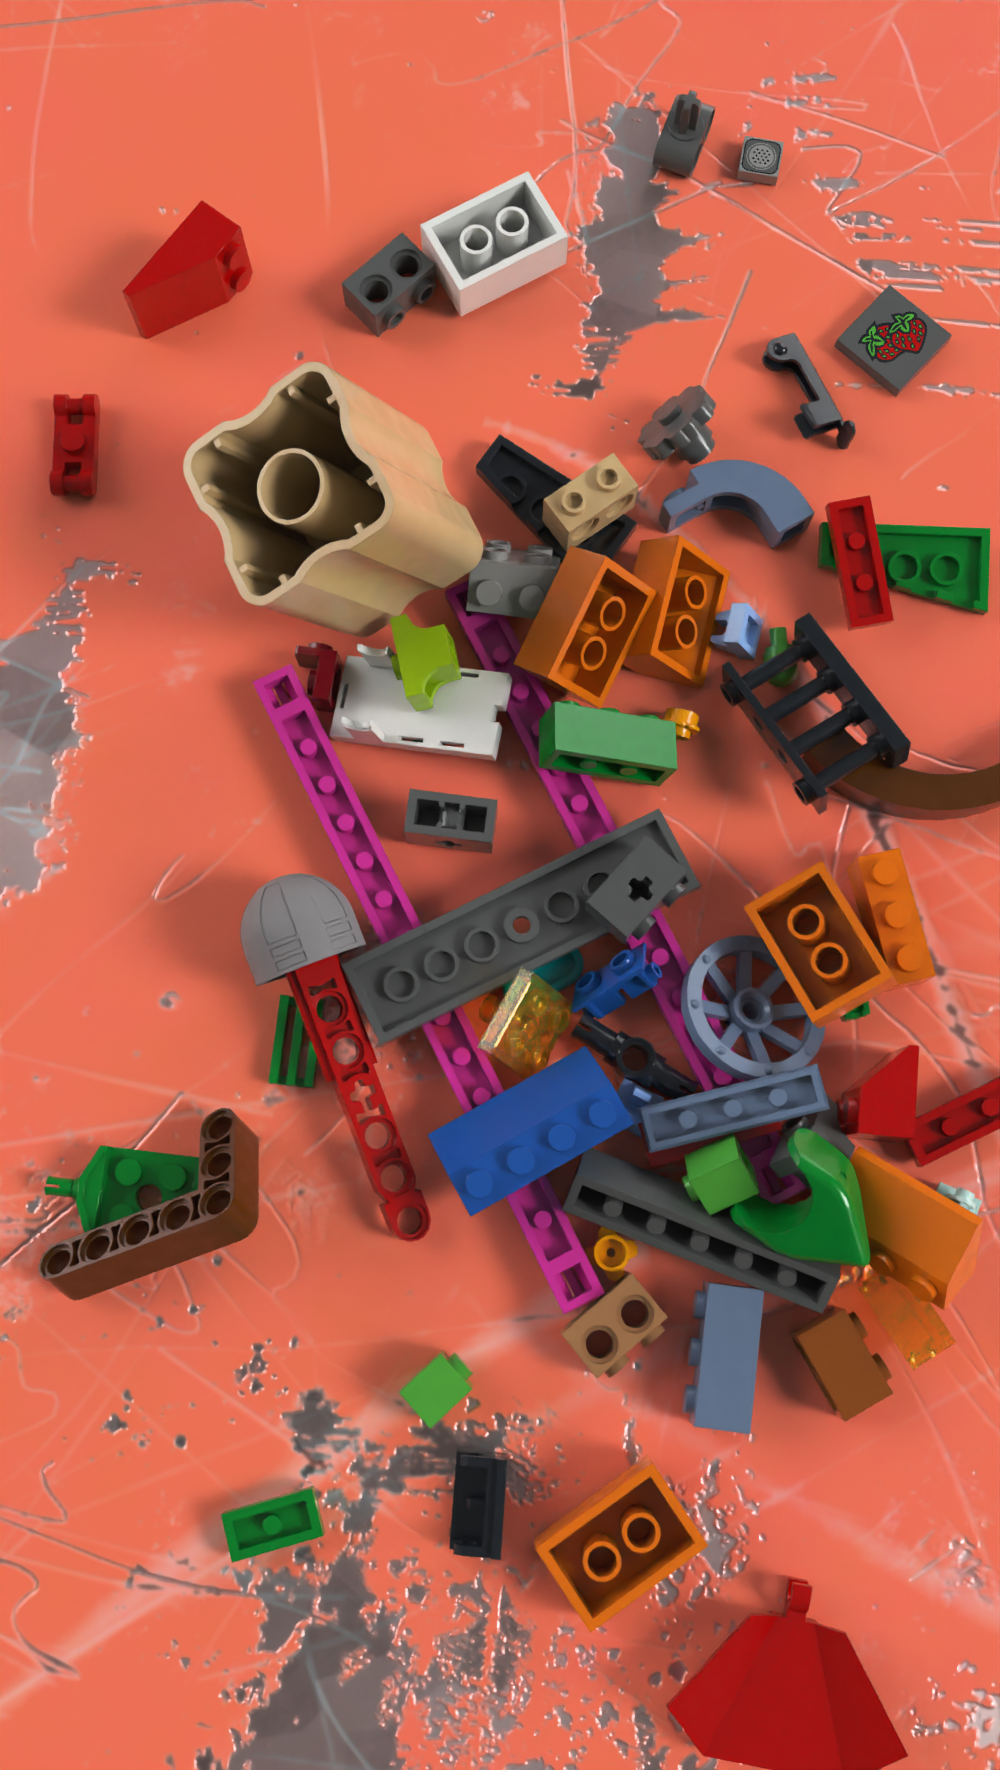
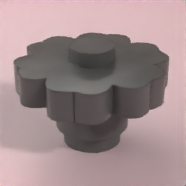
(681, 427)

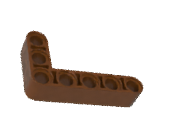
(174, 1231)

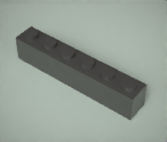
(666, 1217)

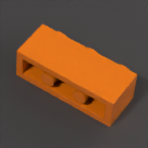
(891, 916)

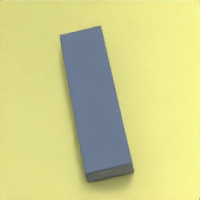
(733, 1108)

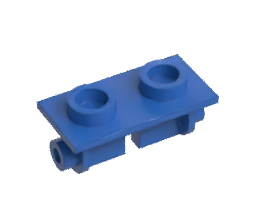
(599, 990)

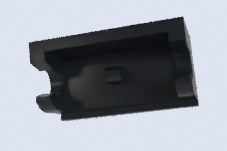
(478, 1504)

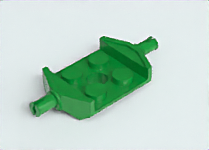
(115, 1178)

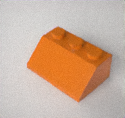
(681, 619)
(916, 1231)

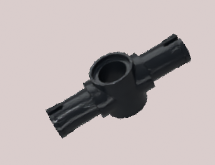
(613, 1045)

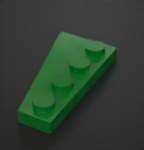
(929, 562)

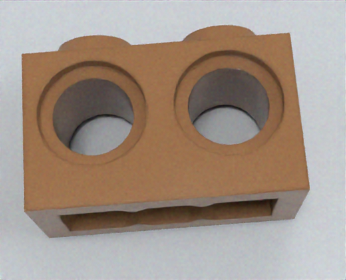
(606, 1316)

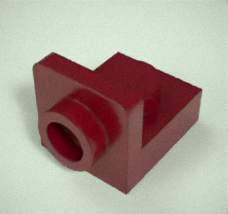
(325, 681)

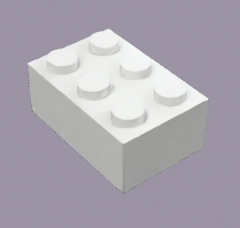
(494, 243)

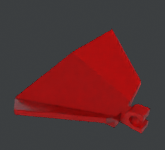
(787, 1697)

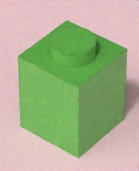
(720, 1175)
(438, 1387)

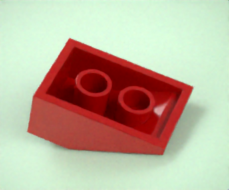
(190, 272)

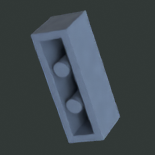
(724, 1357)

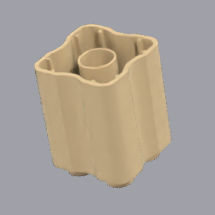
(331, 504)

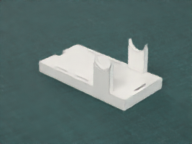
(377, 713)

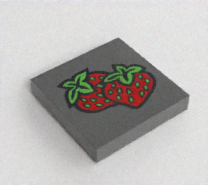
(892, 340)

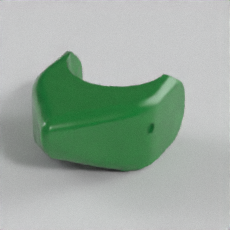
(825, 1225)

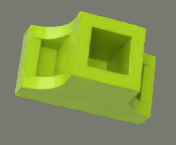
(423, 660)

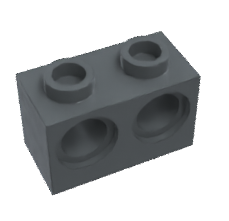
(382, 279)

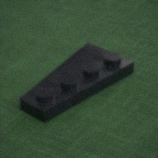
(524, 484)

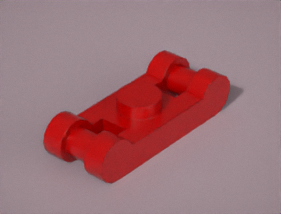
(75, 445)

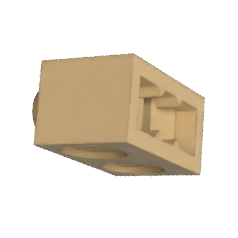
(589, 502)

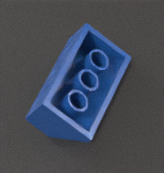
(529, 1130)

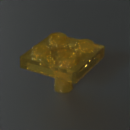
(524, 1024)

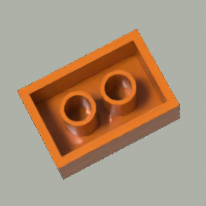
(585, 626)
(820, 945)
(619, 1543)

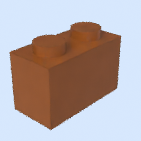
(842, 1363)

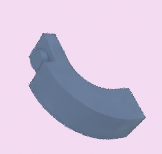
(741, 487)

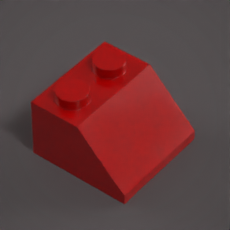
(883, 1100)

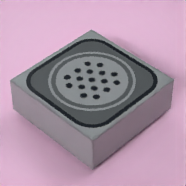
(760, 160)

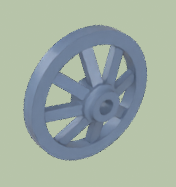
(748, 1000)

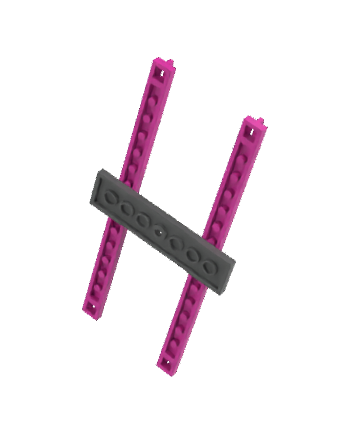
(436, 968)

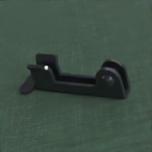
(821, 413)

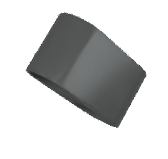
(684, 134)

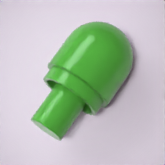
(779, 643)

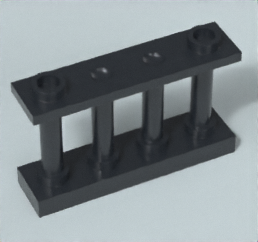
(833, 676)

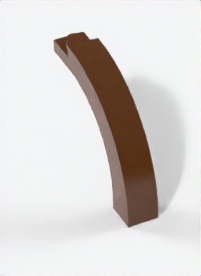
(907, 791)

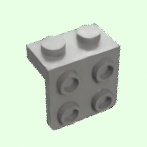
(511, 579)

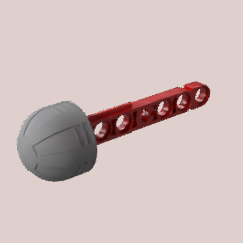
(298, 932)

